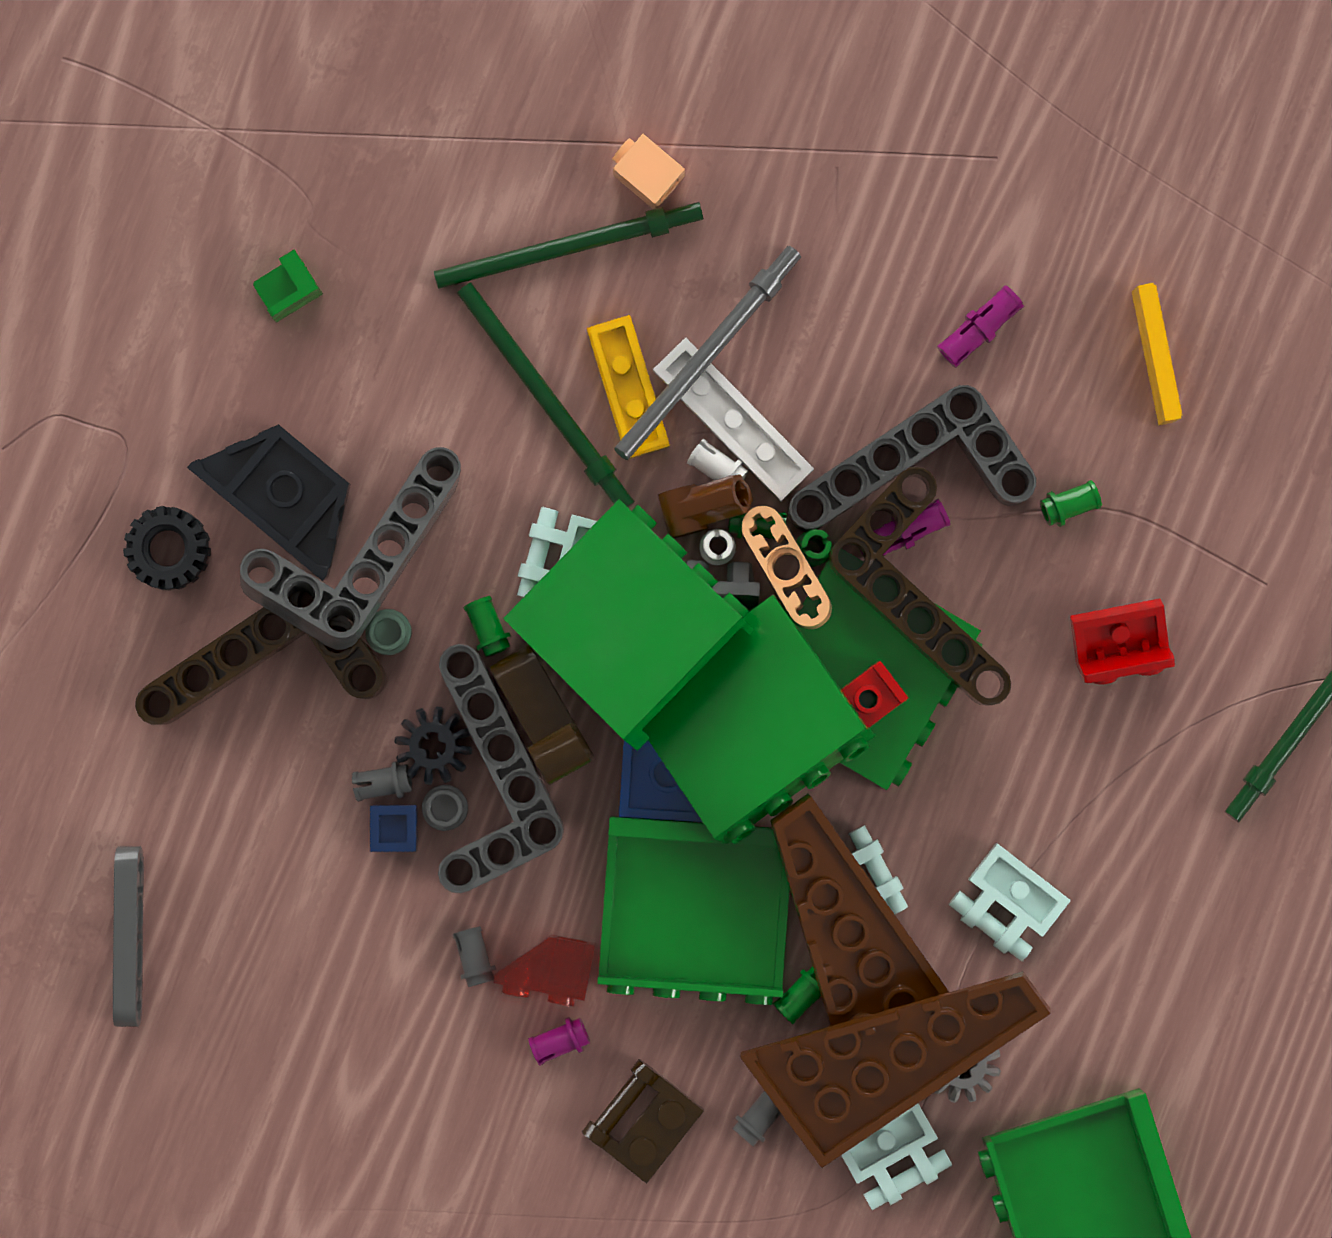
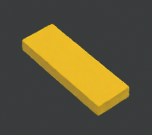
(1157, 353)
(625, 379)

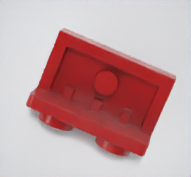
(1121, 642)

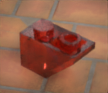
(553, 967)

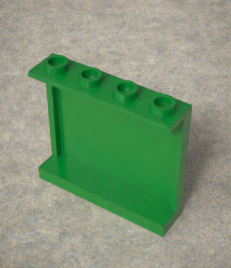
(626, 619)
(859, 638)
(756, 726)
(693, 912)
(1086, 1174)

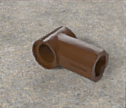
(695, 507)

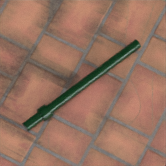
(655, 222)
(599, 468)
(1261, 778)

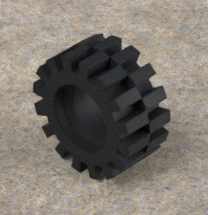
(139, 543)

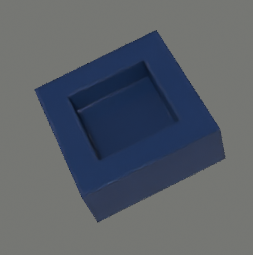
(393, 828)

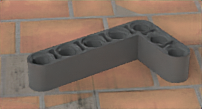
(910, 453)
(368, 563)
(503, 774)

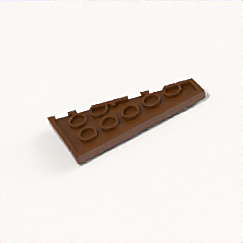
(851, 934)
(870, 1070)

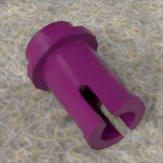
(559, 1041)

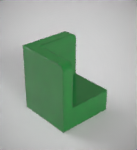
(287, 287)

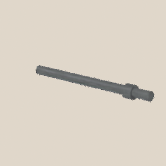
(763, 288)

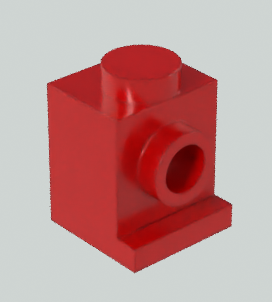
(886, 689)

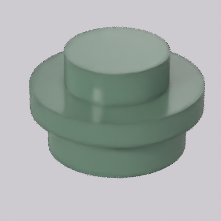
(388, 632)

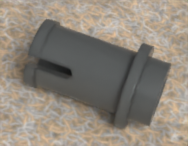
(384, 782)
(474, 957)
(757, 1119)

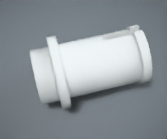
(715, 463)
(711, 557)

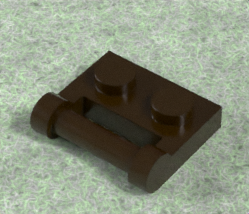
(656, 1129)

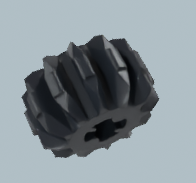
(421, 754)

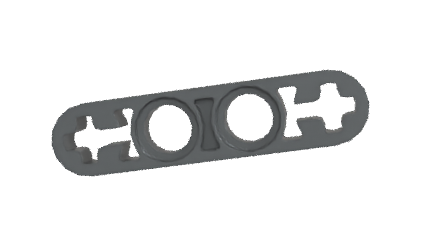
(128, 936)

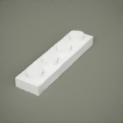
(738, 424)

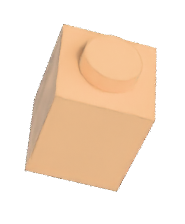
(647, 170)

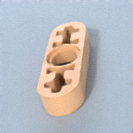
(759, 544)

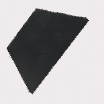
(282, 492)

